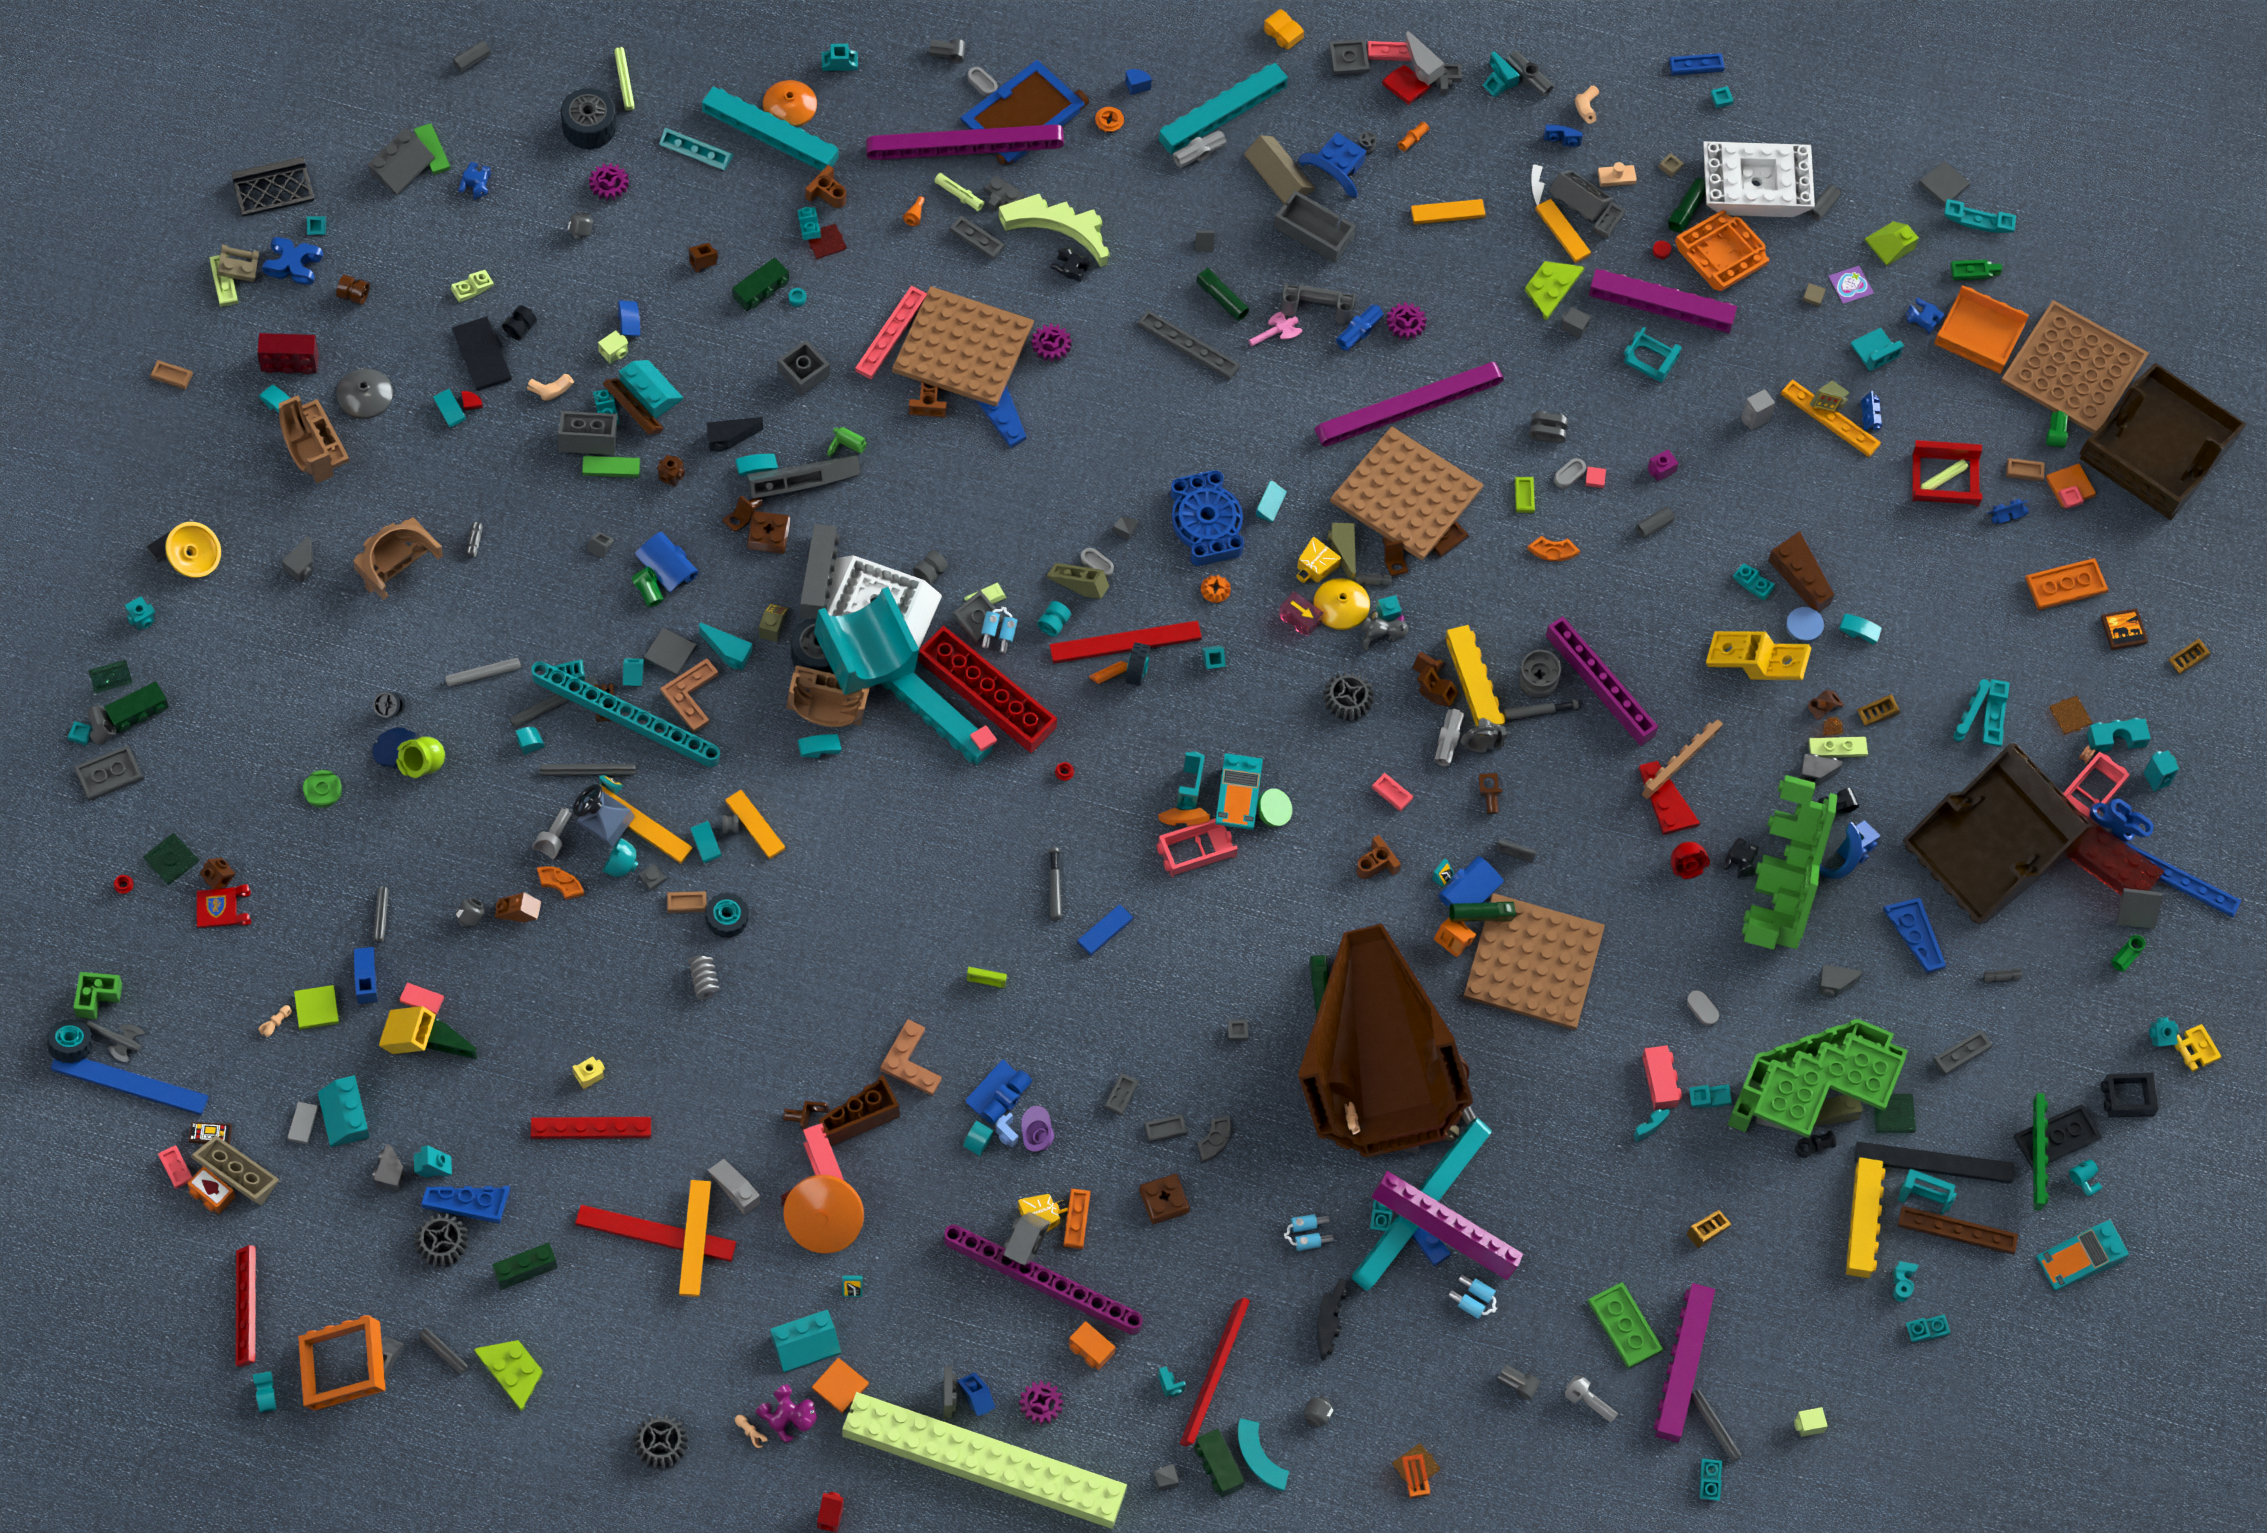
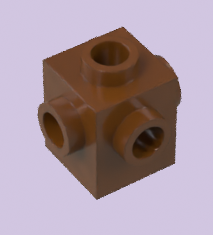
(671, 470)
(217, 873)

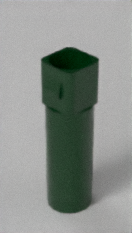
(1687, 206)
(1222, 294)
(1482, 912)
(1319, 977)

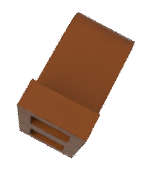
(828, 193)
(935, 409)
(1376, 865)

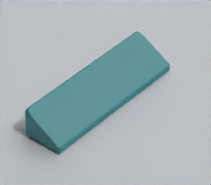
(695, 149)

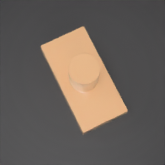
(1617, 175)

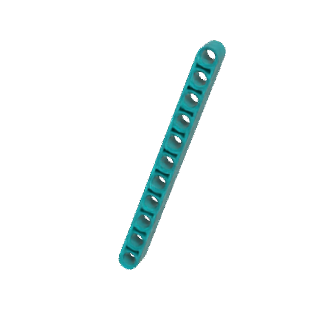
(631, 721)
(1435, 1187)

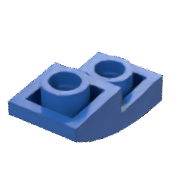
(1569, 136)
(629, 318)

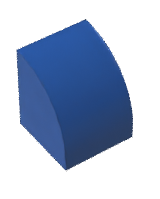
(1137, 81)

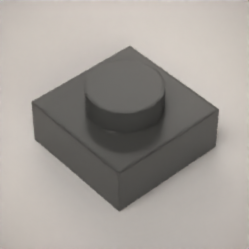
(652, 877)
(1237, 1030)

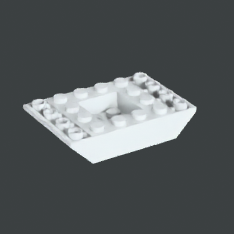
(1779, 168)
(861, 580)

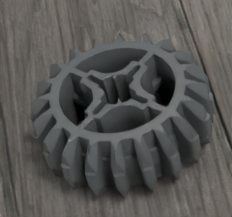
(1351, 687)
(429, 1231)
(666, 1435)

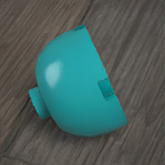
(621, 859)

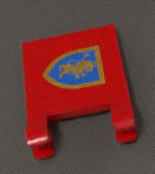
(220, 907)

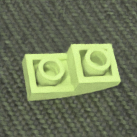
(473, 286)

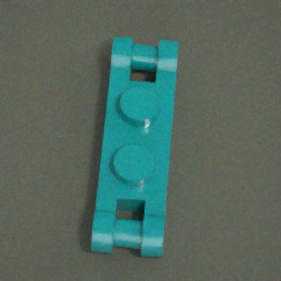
(1975, 704)

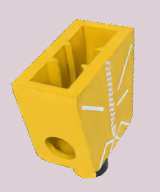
(1317, 562)
(1044, 1208)

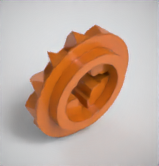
(1104, 114)
(1221, 594)

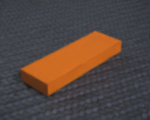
(1076, 1218)

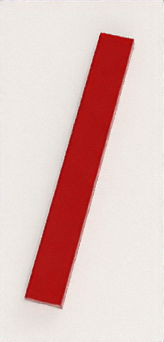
(1124, 641)
(650, 1232)
(1214, 1372)

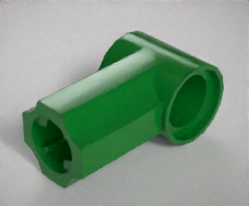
(2057, 433)
(646, 582)
(2128, 954)

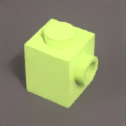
(613, 347)
(1810, 1422)

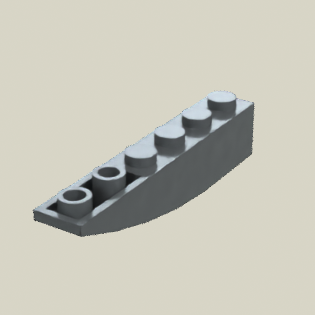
(802, 476)

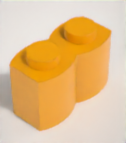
(1283, 29)

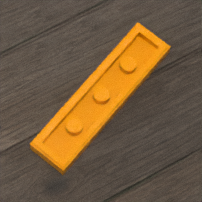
(1447, 211)
(1563, 230)
(755, 824)

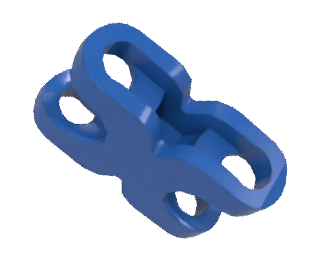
(292, 261)
(2121, 820)

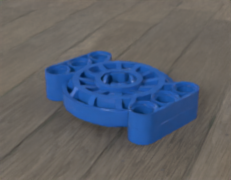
(1203, 534)

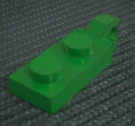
(1974, 269)

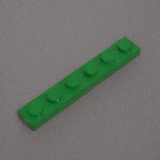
(2040, 1143)

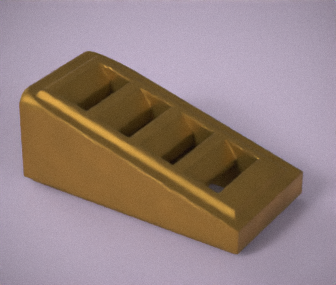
(2190, 648)
(1881, 702)
(1699, 1236)

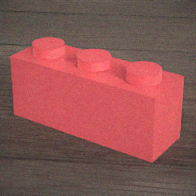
(1661, 1077)

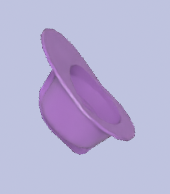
(1037, 1129)

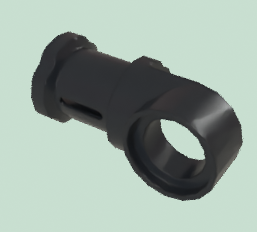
(1816, 1143)

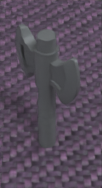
(123, 1041)

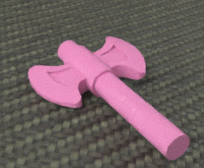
(1281, 325)

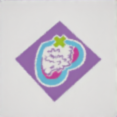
(1851, 284)

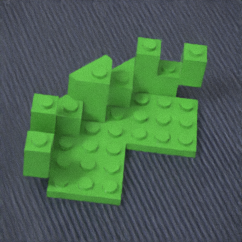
(1795, 879)
(1797, 1076)

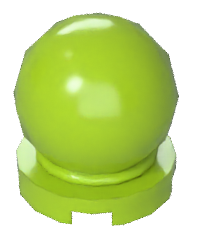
(420, 756)

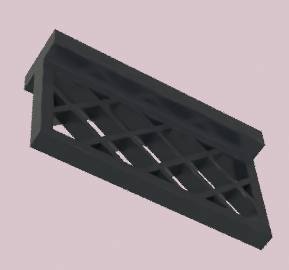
(265, 173)

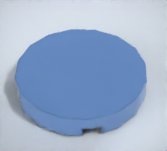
(1804, 624)

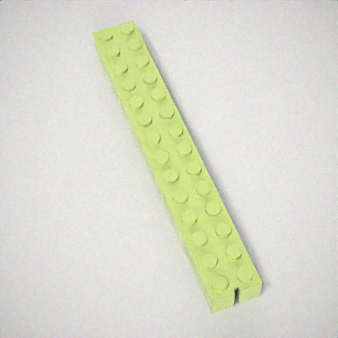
(984, 1460)

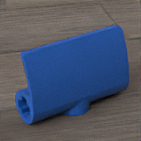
(667, 561)
(1472, 884)
(998, 1092)

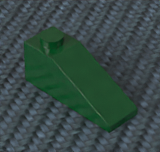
(447, 1040)

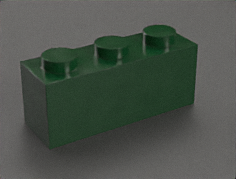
(760, 284)
(136, 707)
(524, 1266)
(1219, 1463)

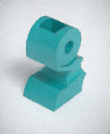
(1904, 1286)
(265, 1393)

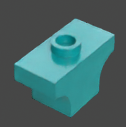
(839, 58)
(432, 1163)

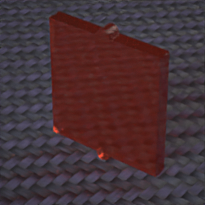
(829, 243)

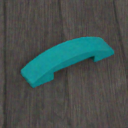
(1978, 219)
(1995, 713)

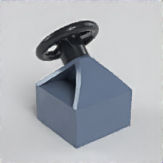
(602, 815)

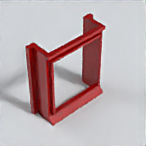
(1947, 451)

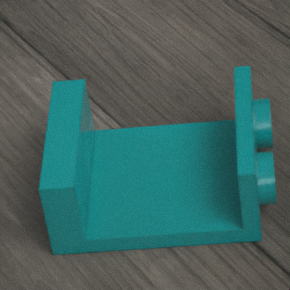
(1188, 796)

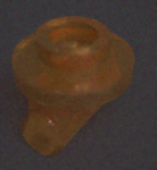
(1832, 726)

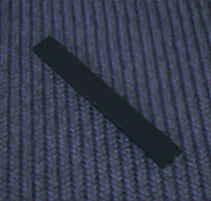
(1936, 1162)

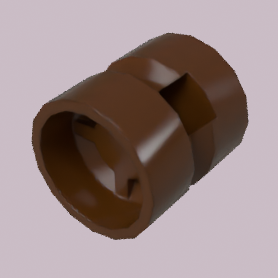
(352, 289)

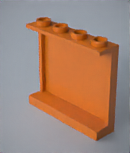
(1981, 329)

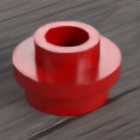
(1064, 766)
(123, 879)

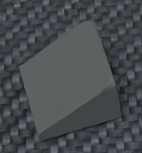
(1204, 240)
(600, 544)

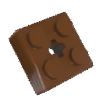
(778, 527)
(1159, 1209)

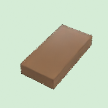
(171, 374)
(2025, 469)
(686, 902)

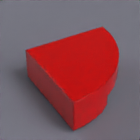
(471, 400)

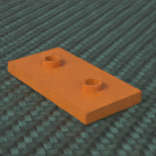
(2066, 584)

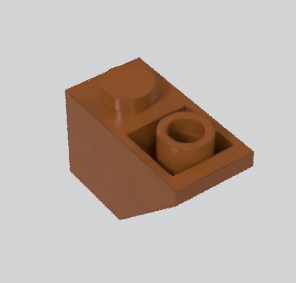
(518, 908)

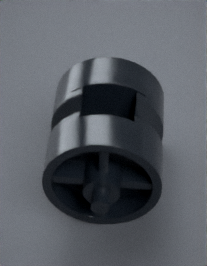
(521, 320)
(389, 704)

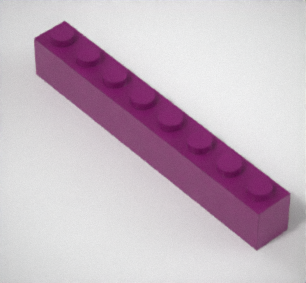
(1662, 300)
(1601, 681)
(1447, 1225)
(1685, 1362)

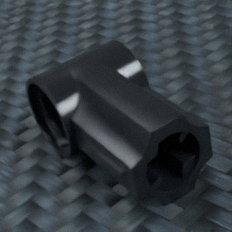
(1846, 801)

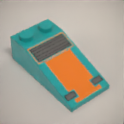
(1239, 791)
(2083, 1255)

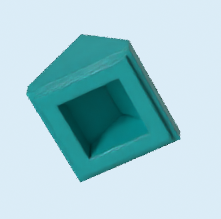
(1494, 85)

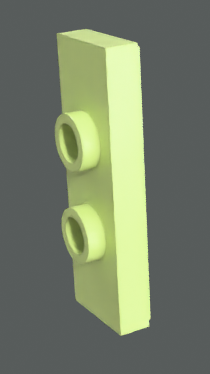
(1838, 747)

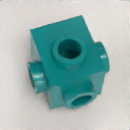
(140, 613)
(2163, 1032)

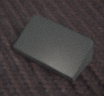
(1516, 850)

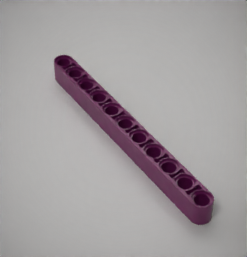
(964, 142)
(1408, 404)
(1048, 1287)

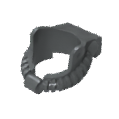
(1494, 734)

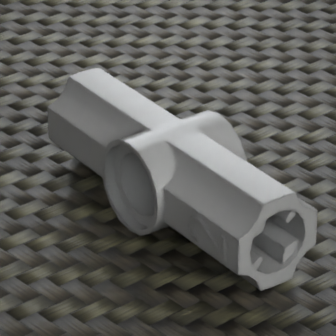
(1199, 149)
(1448, 737)

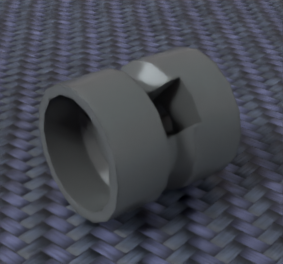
(933, 565)

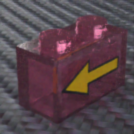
(1300, 614)

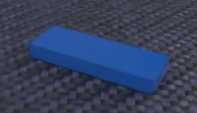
(1696, 64)
(1105, 930)

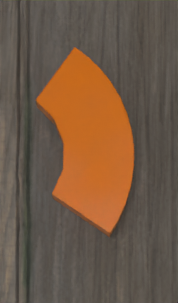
(1553, 550)
(1191, 817)
(560, 880)

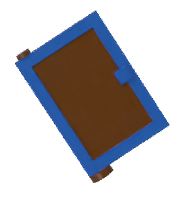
(1026, 100)

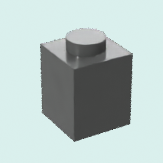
(1575, 322)

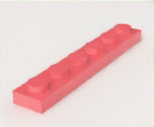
(891, 332)

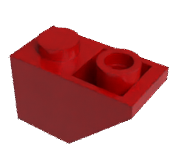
(830, 1512)

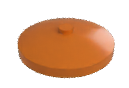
(823, 1214)

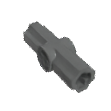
(1535, 79)

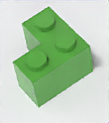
(95, 988)

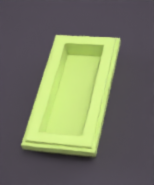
(993, 593)

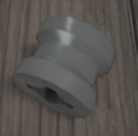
(1369, 138)
(730, 824)

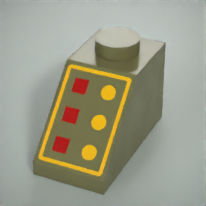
(1830, 397)
(772, 622)

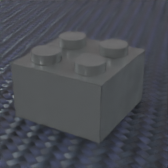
(803, 367)
(1026, 1238)

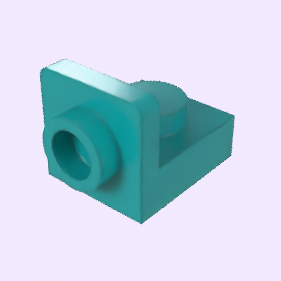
(1167, 1383)

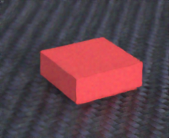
(1595, 477)
(2071, 497)
(983, 738)

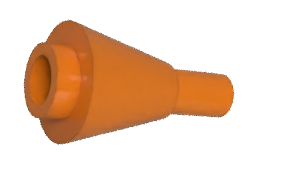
(913, 215)

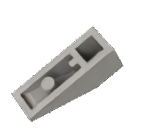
(1425, 62)
(735, 1186)

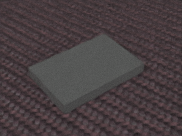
(108, 773)

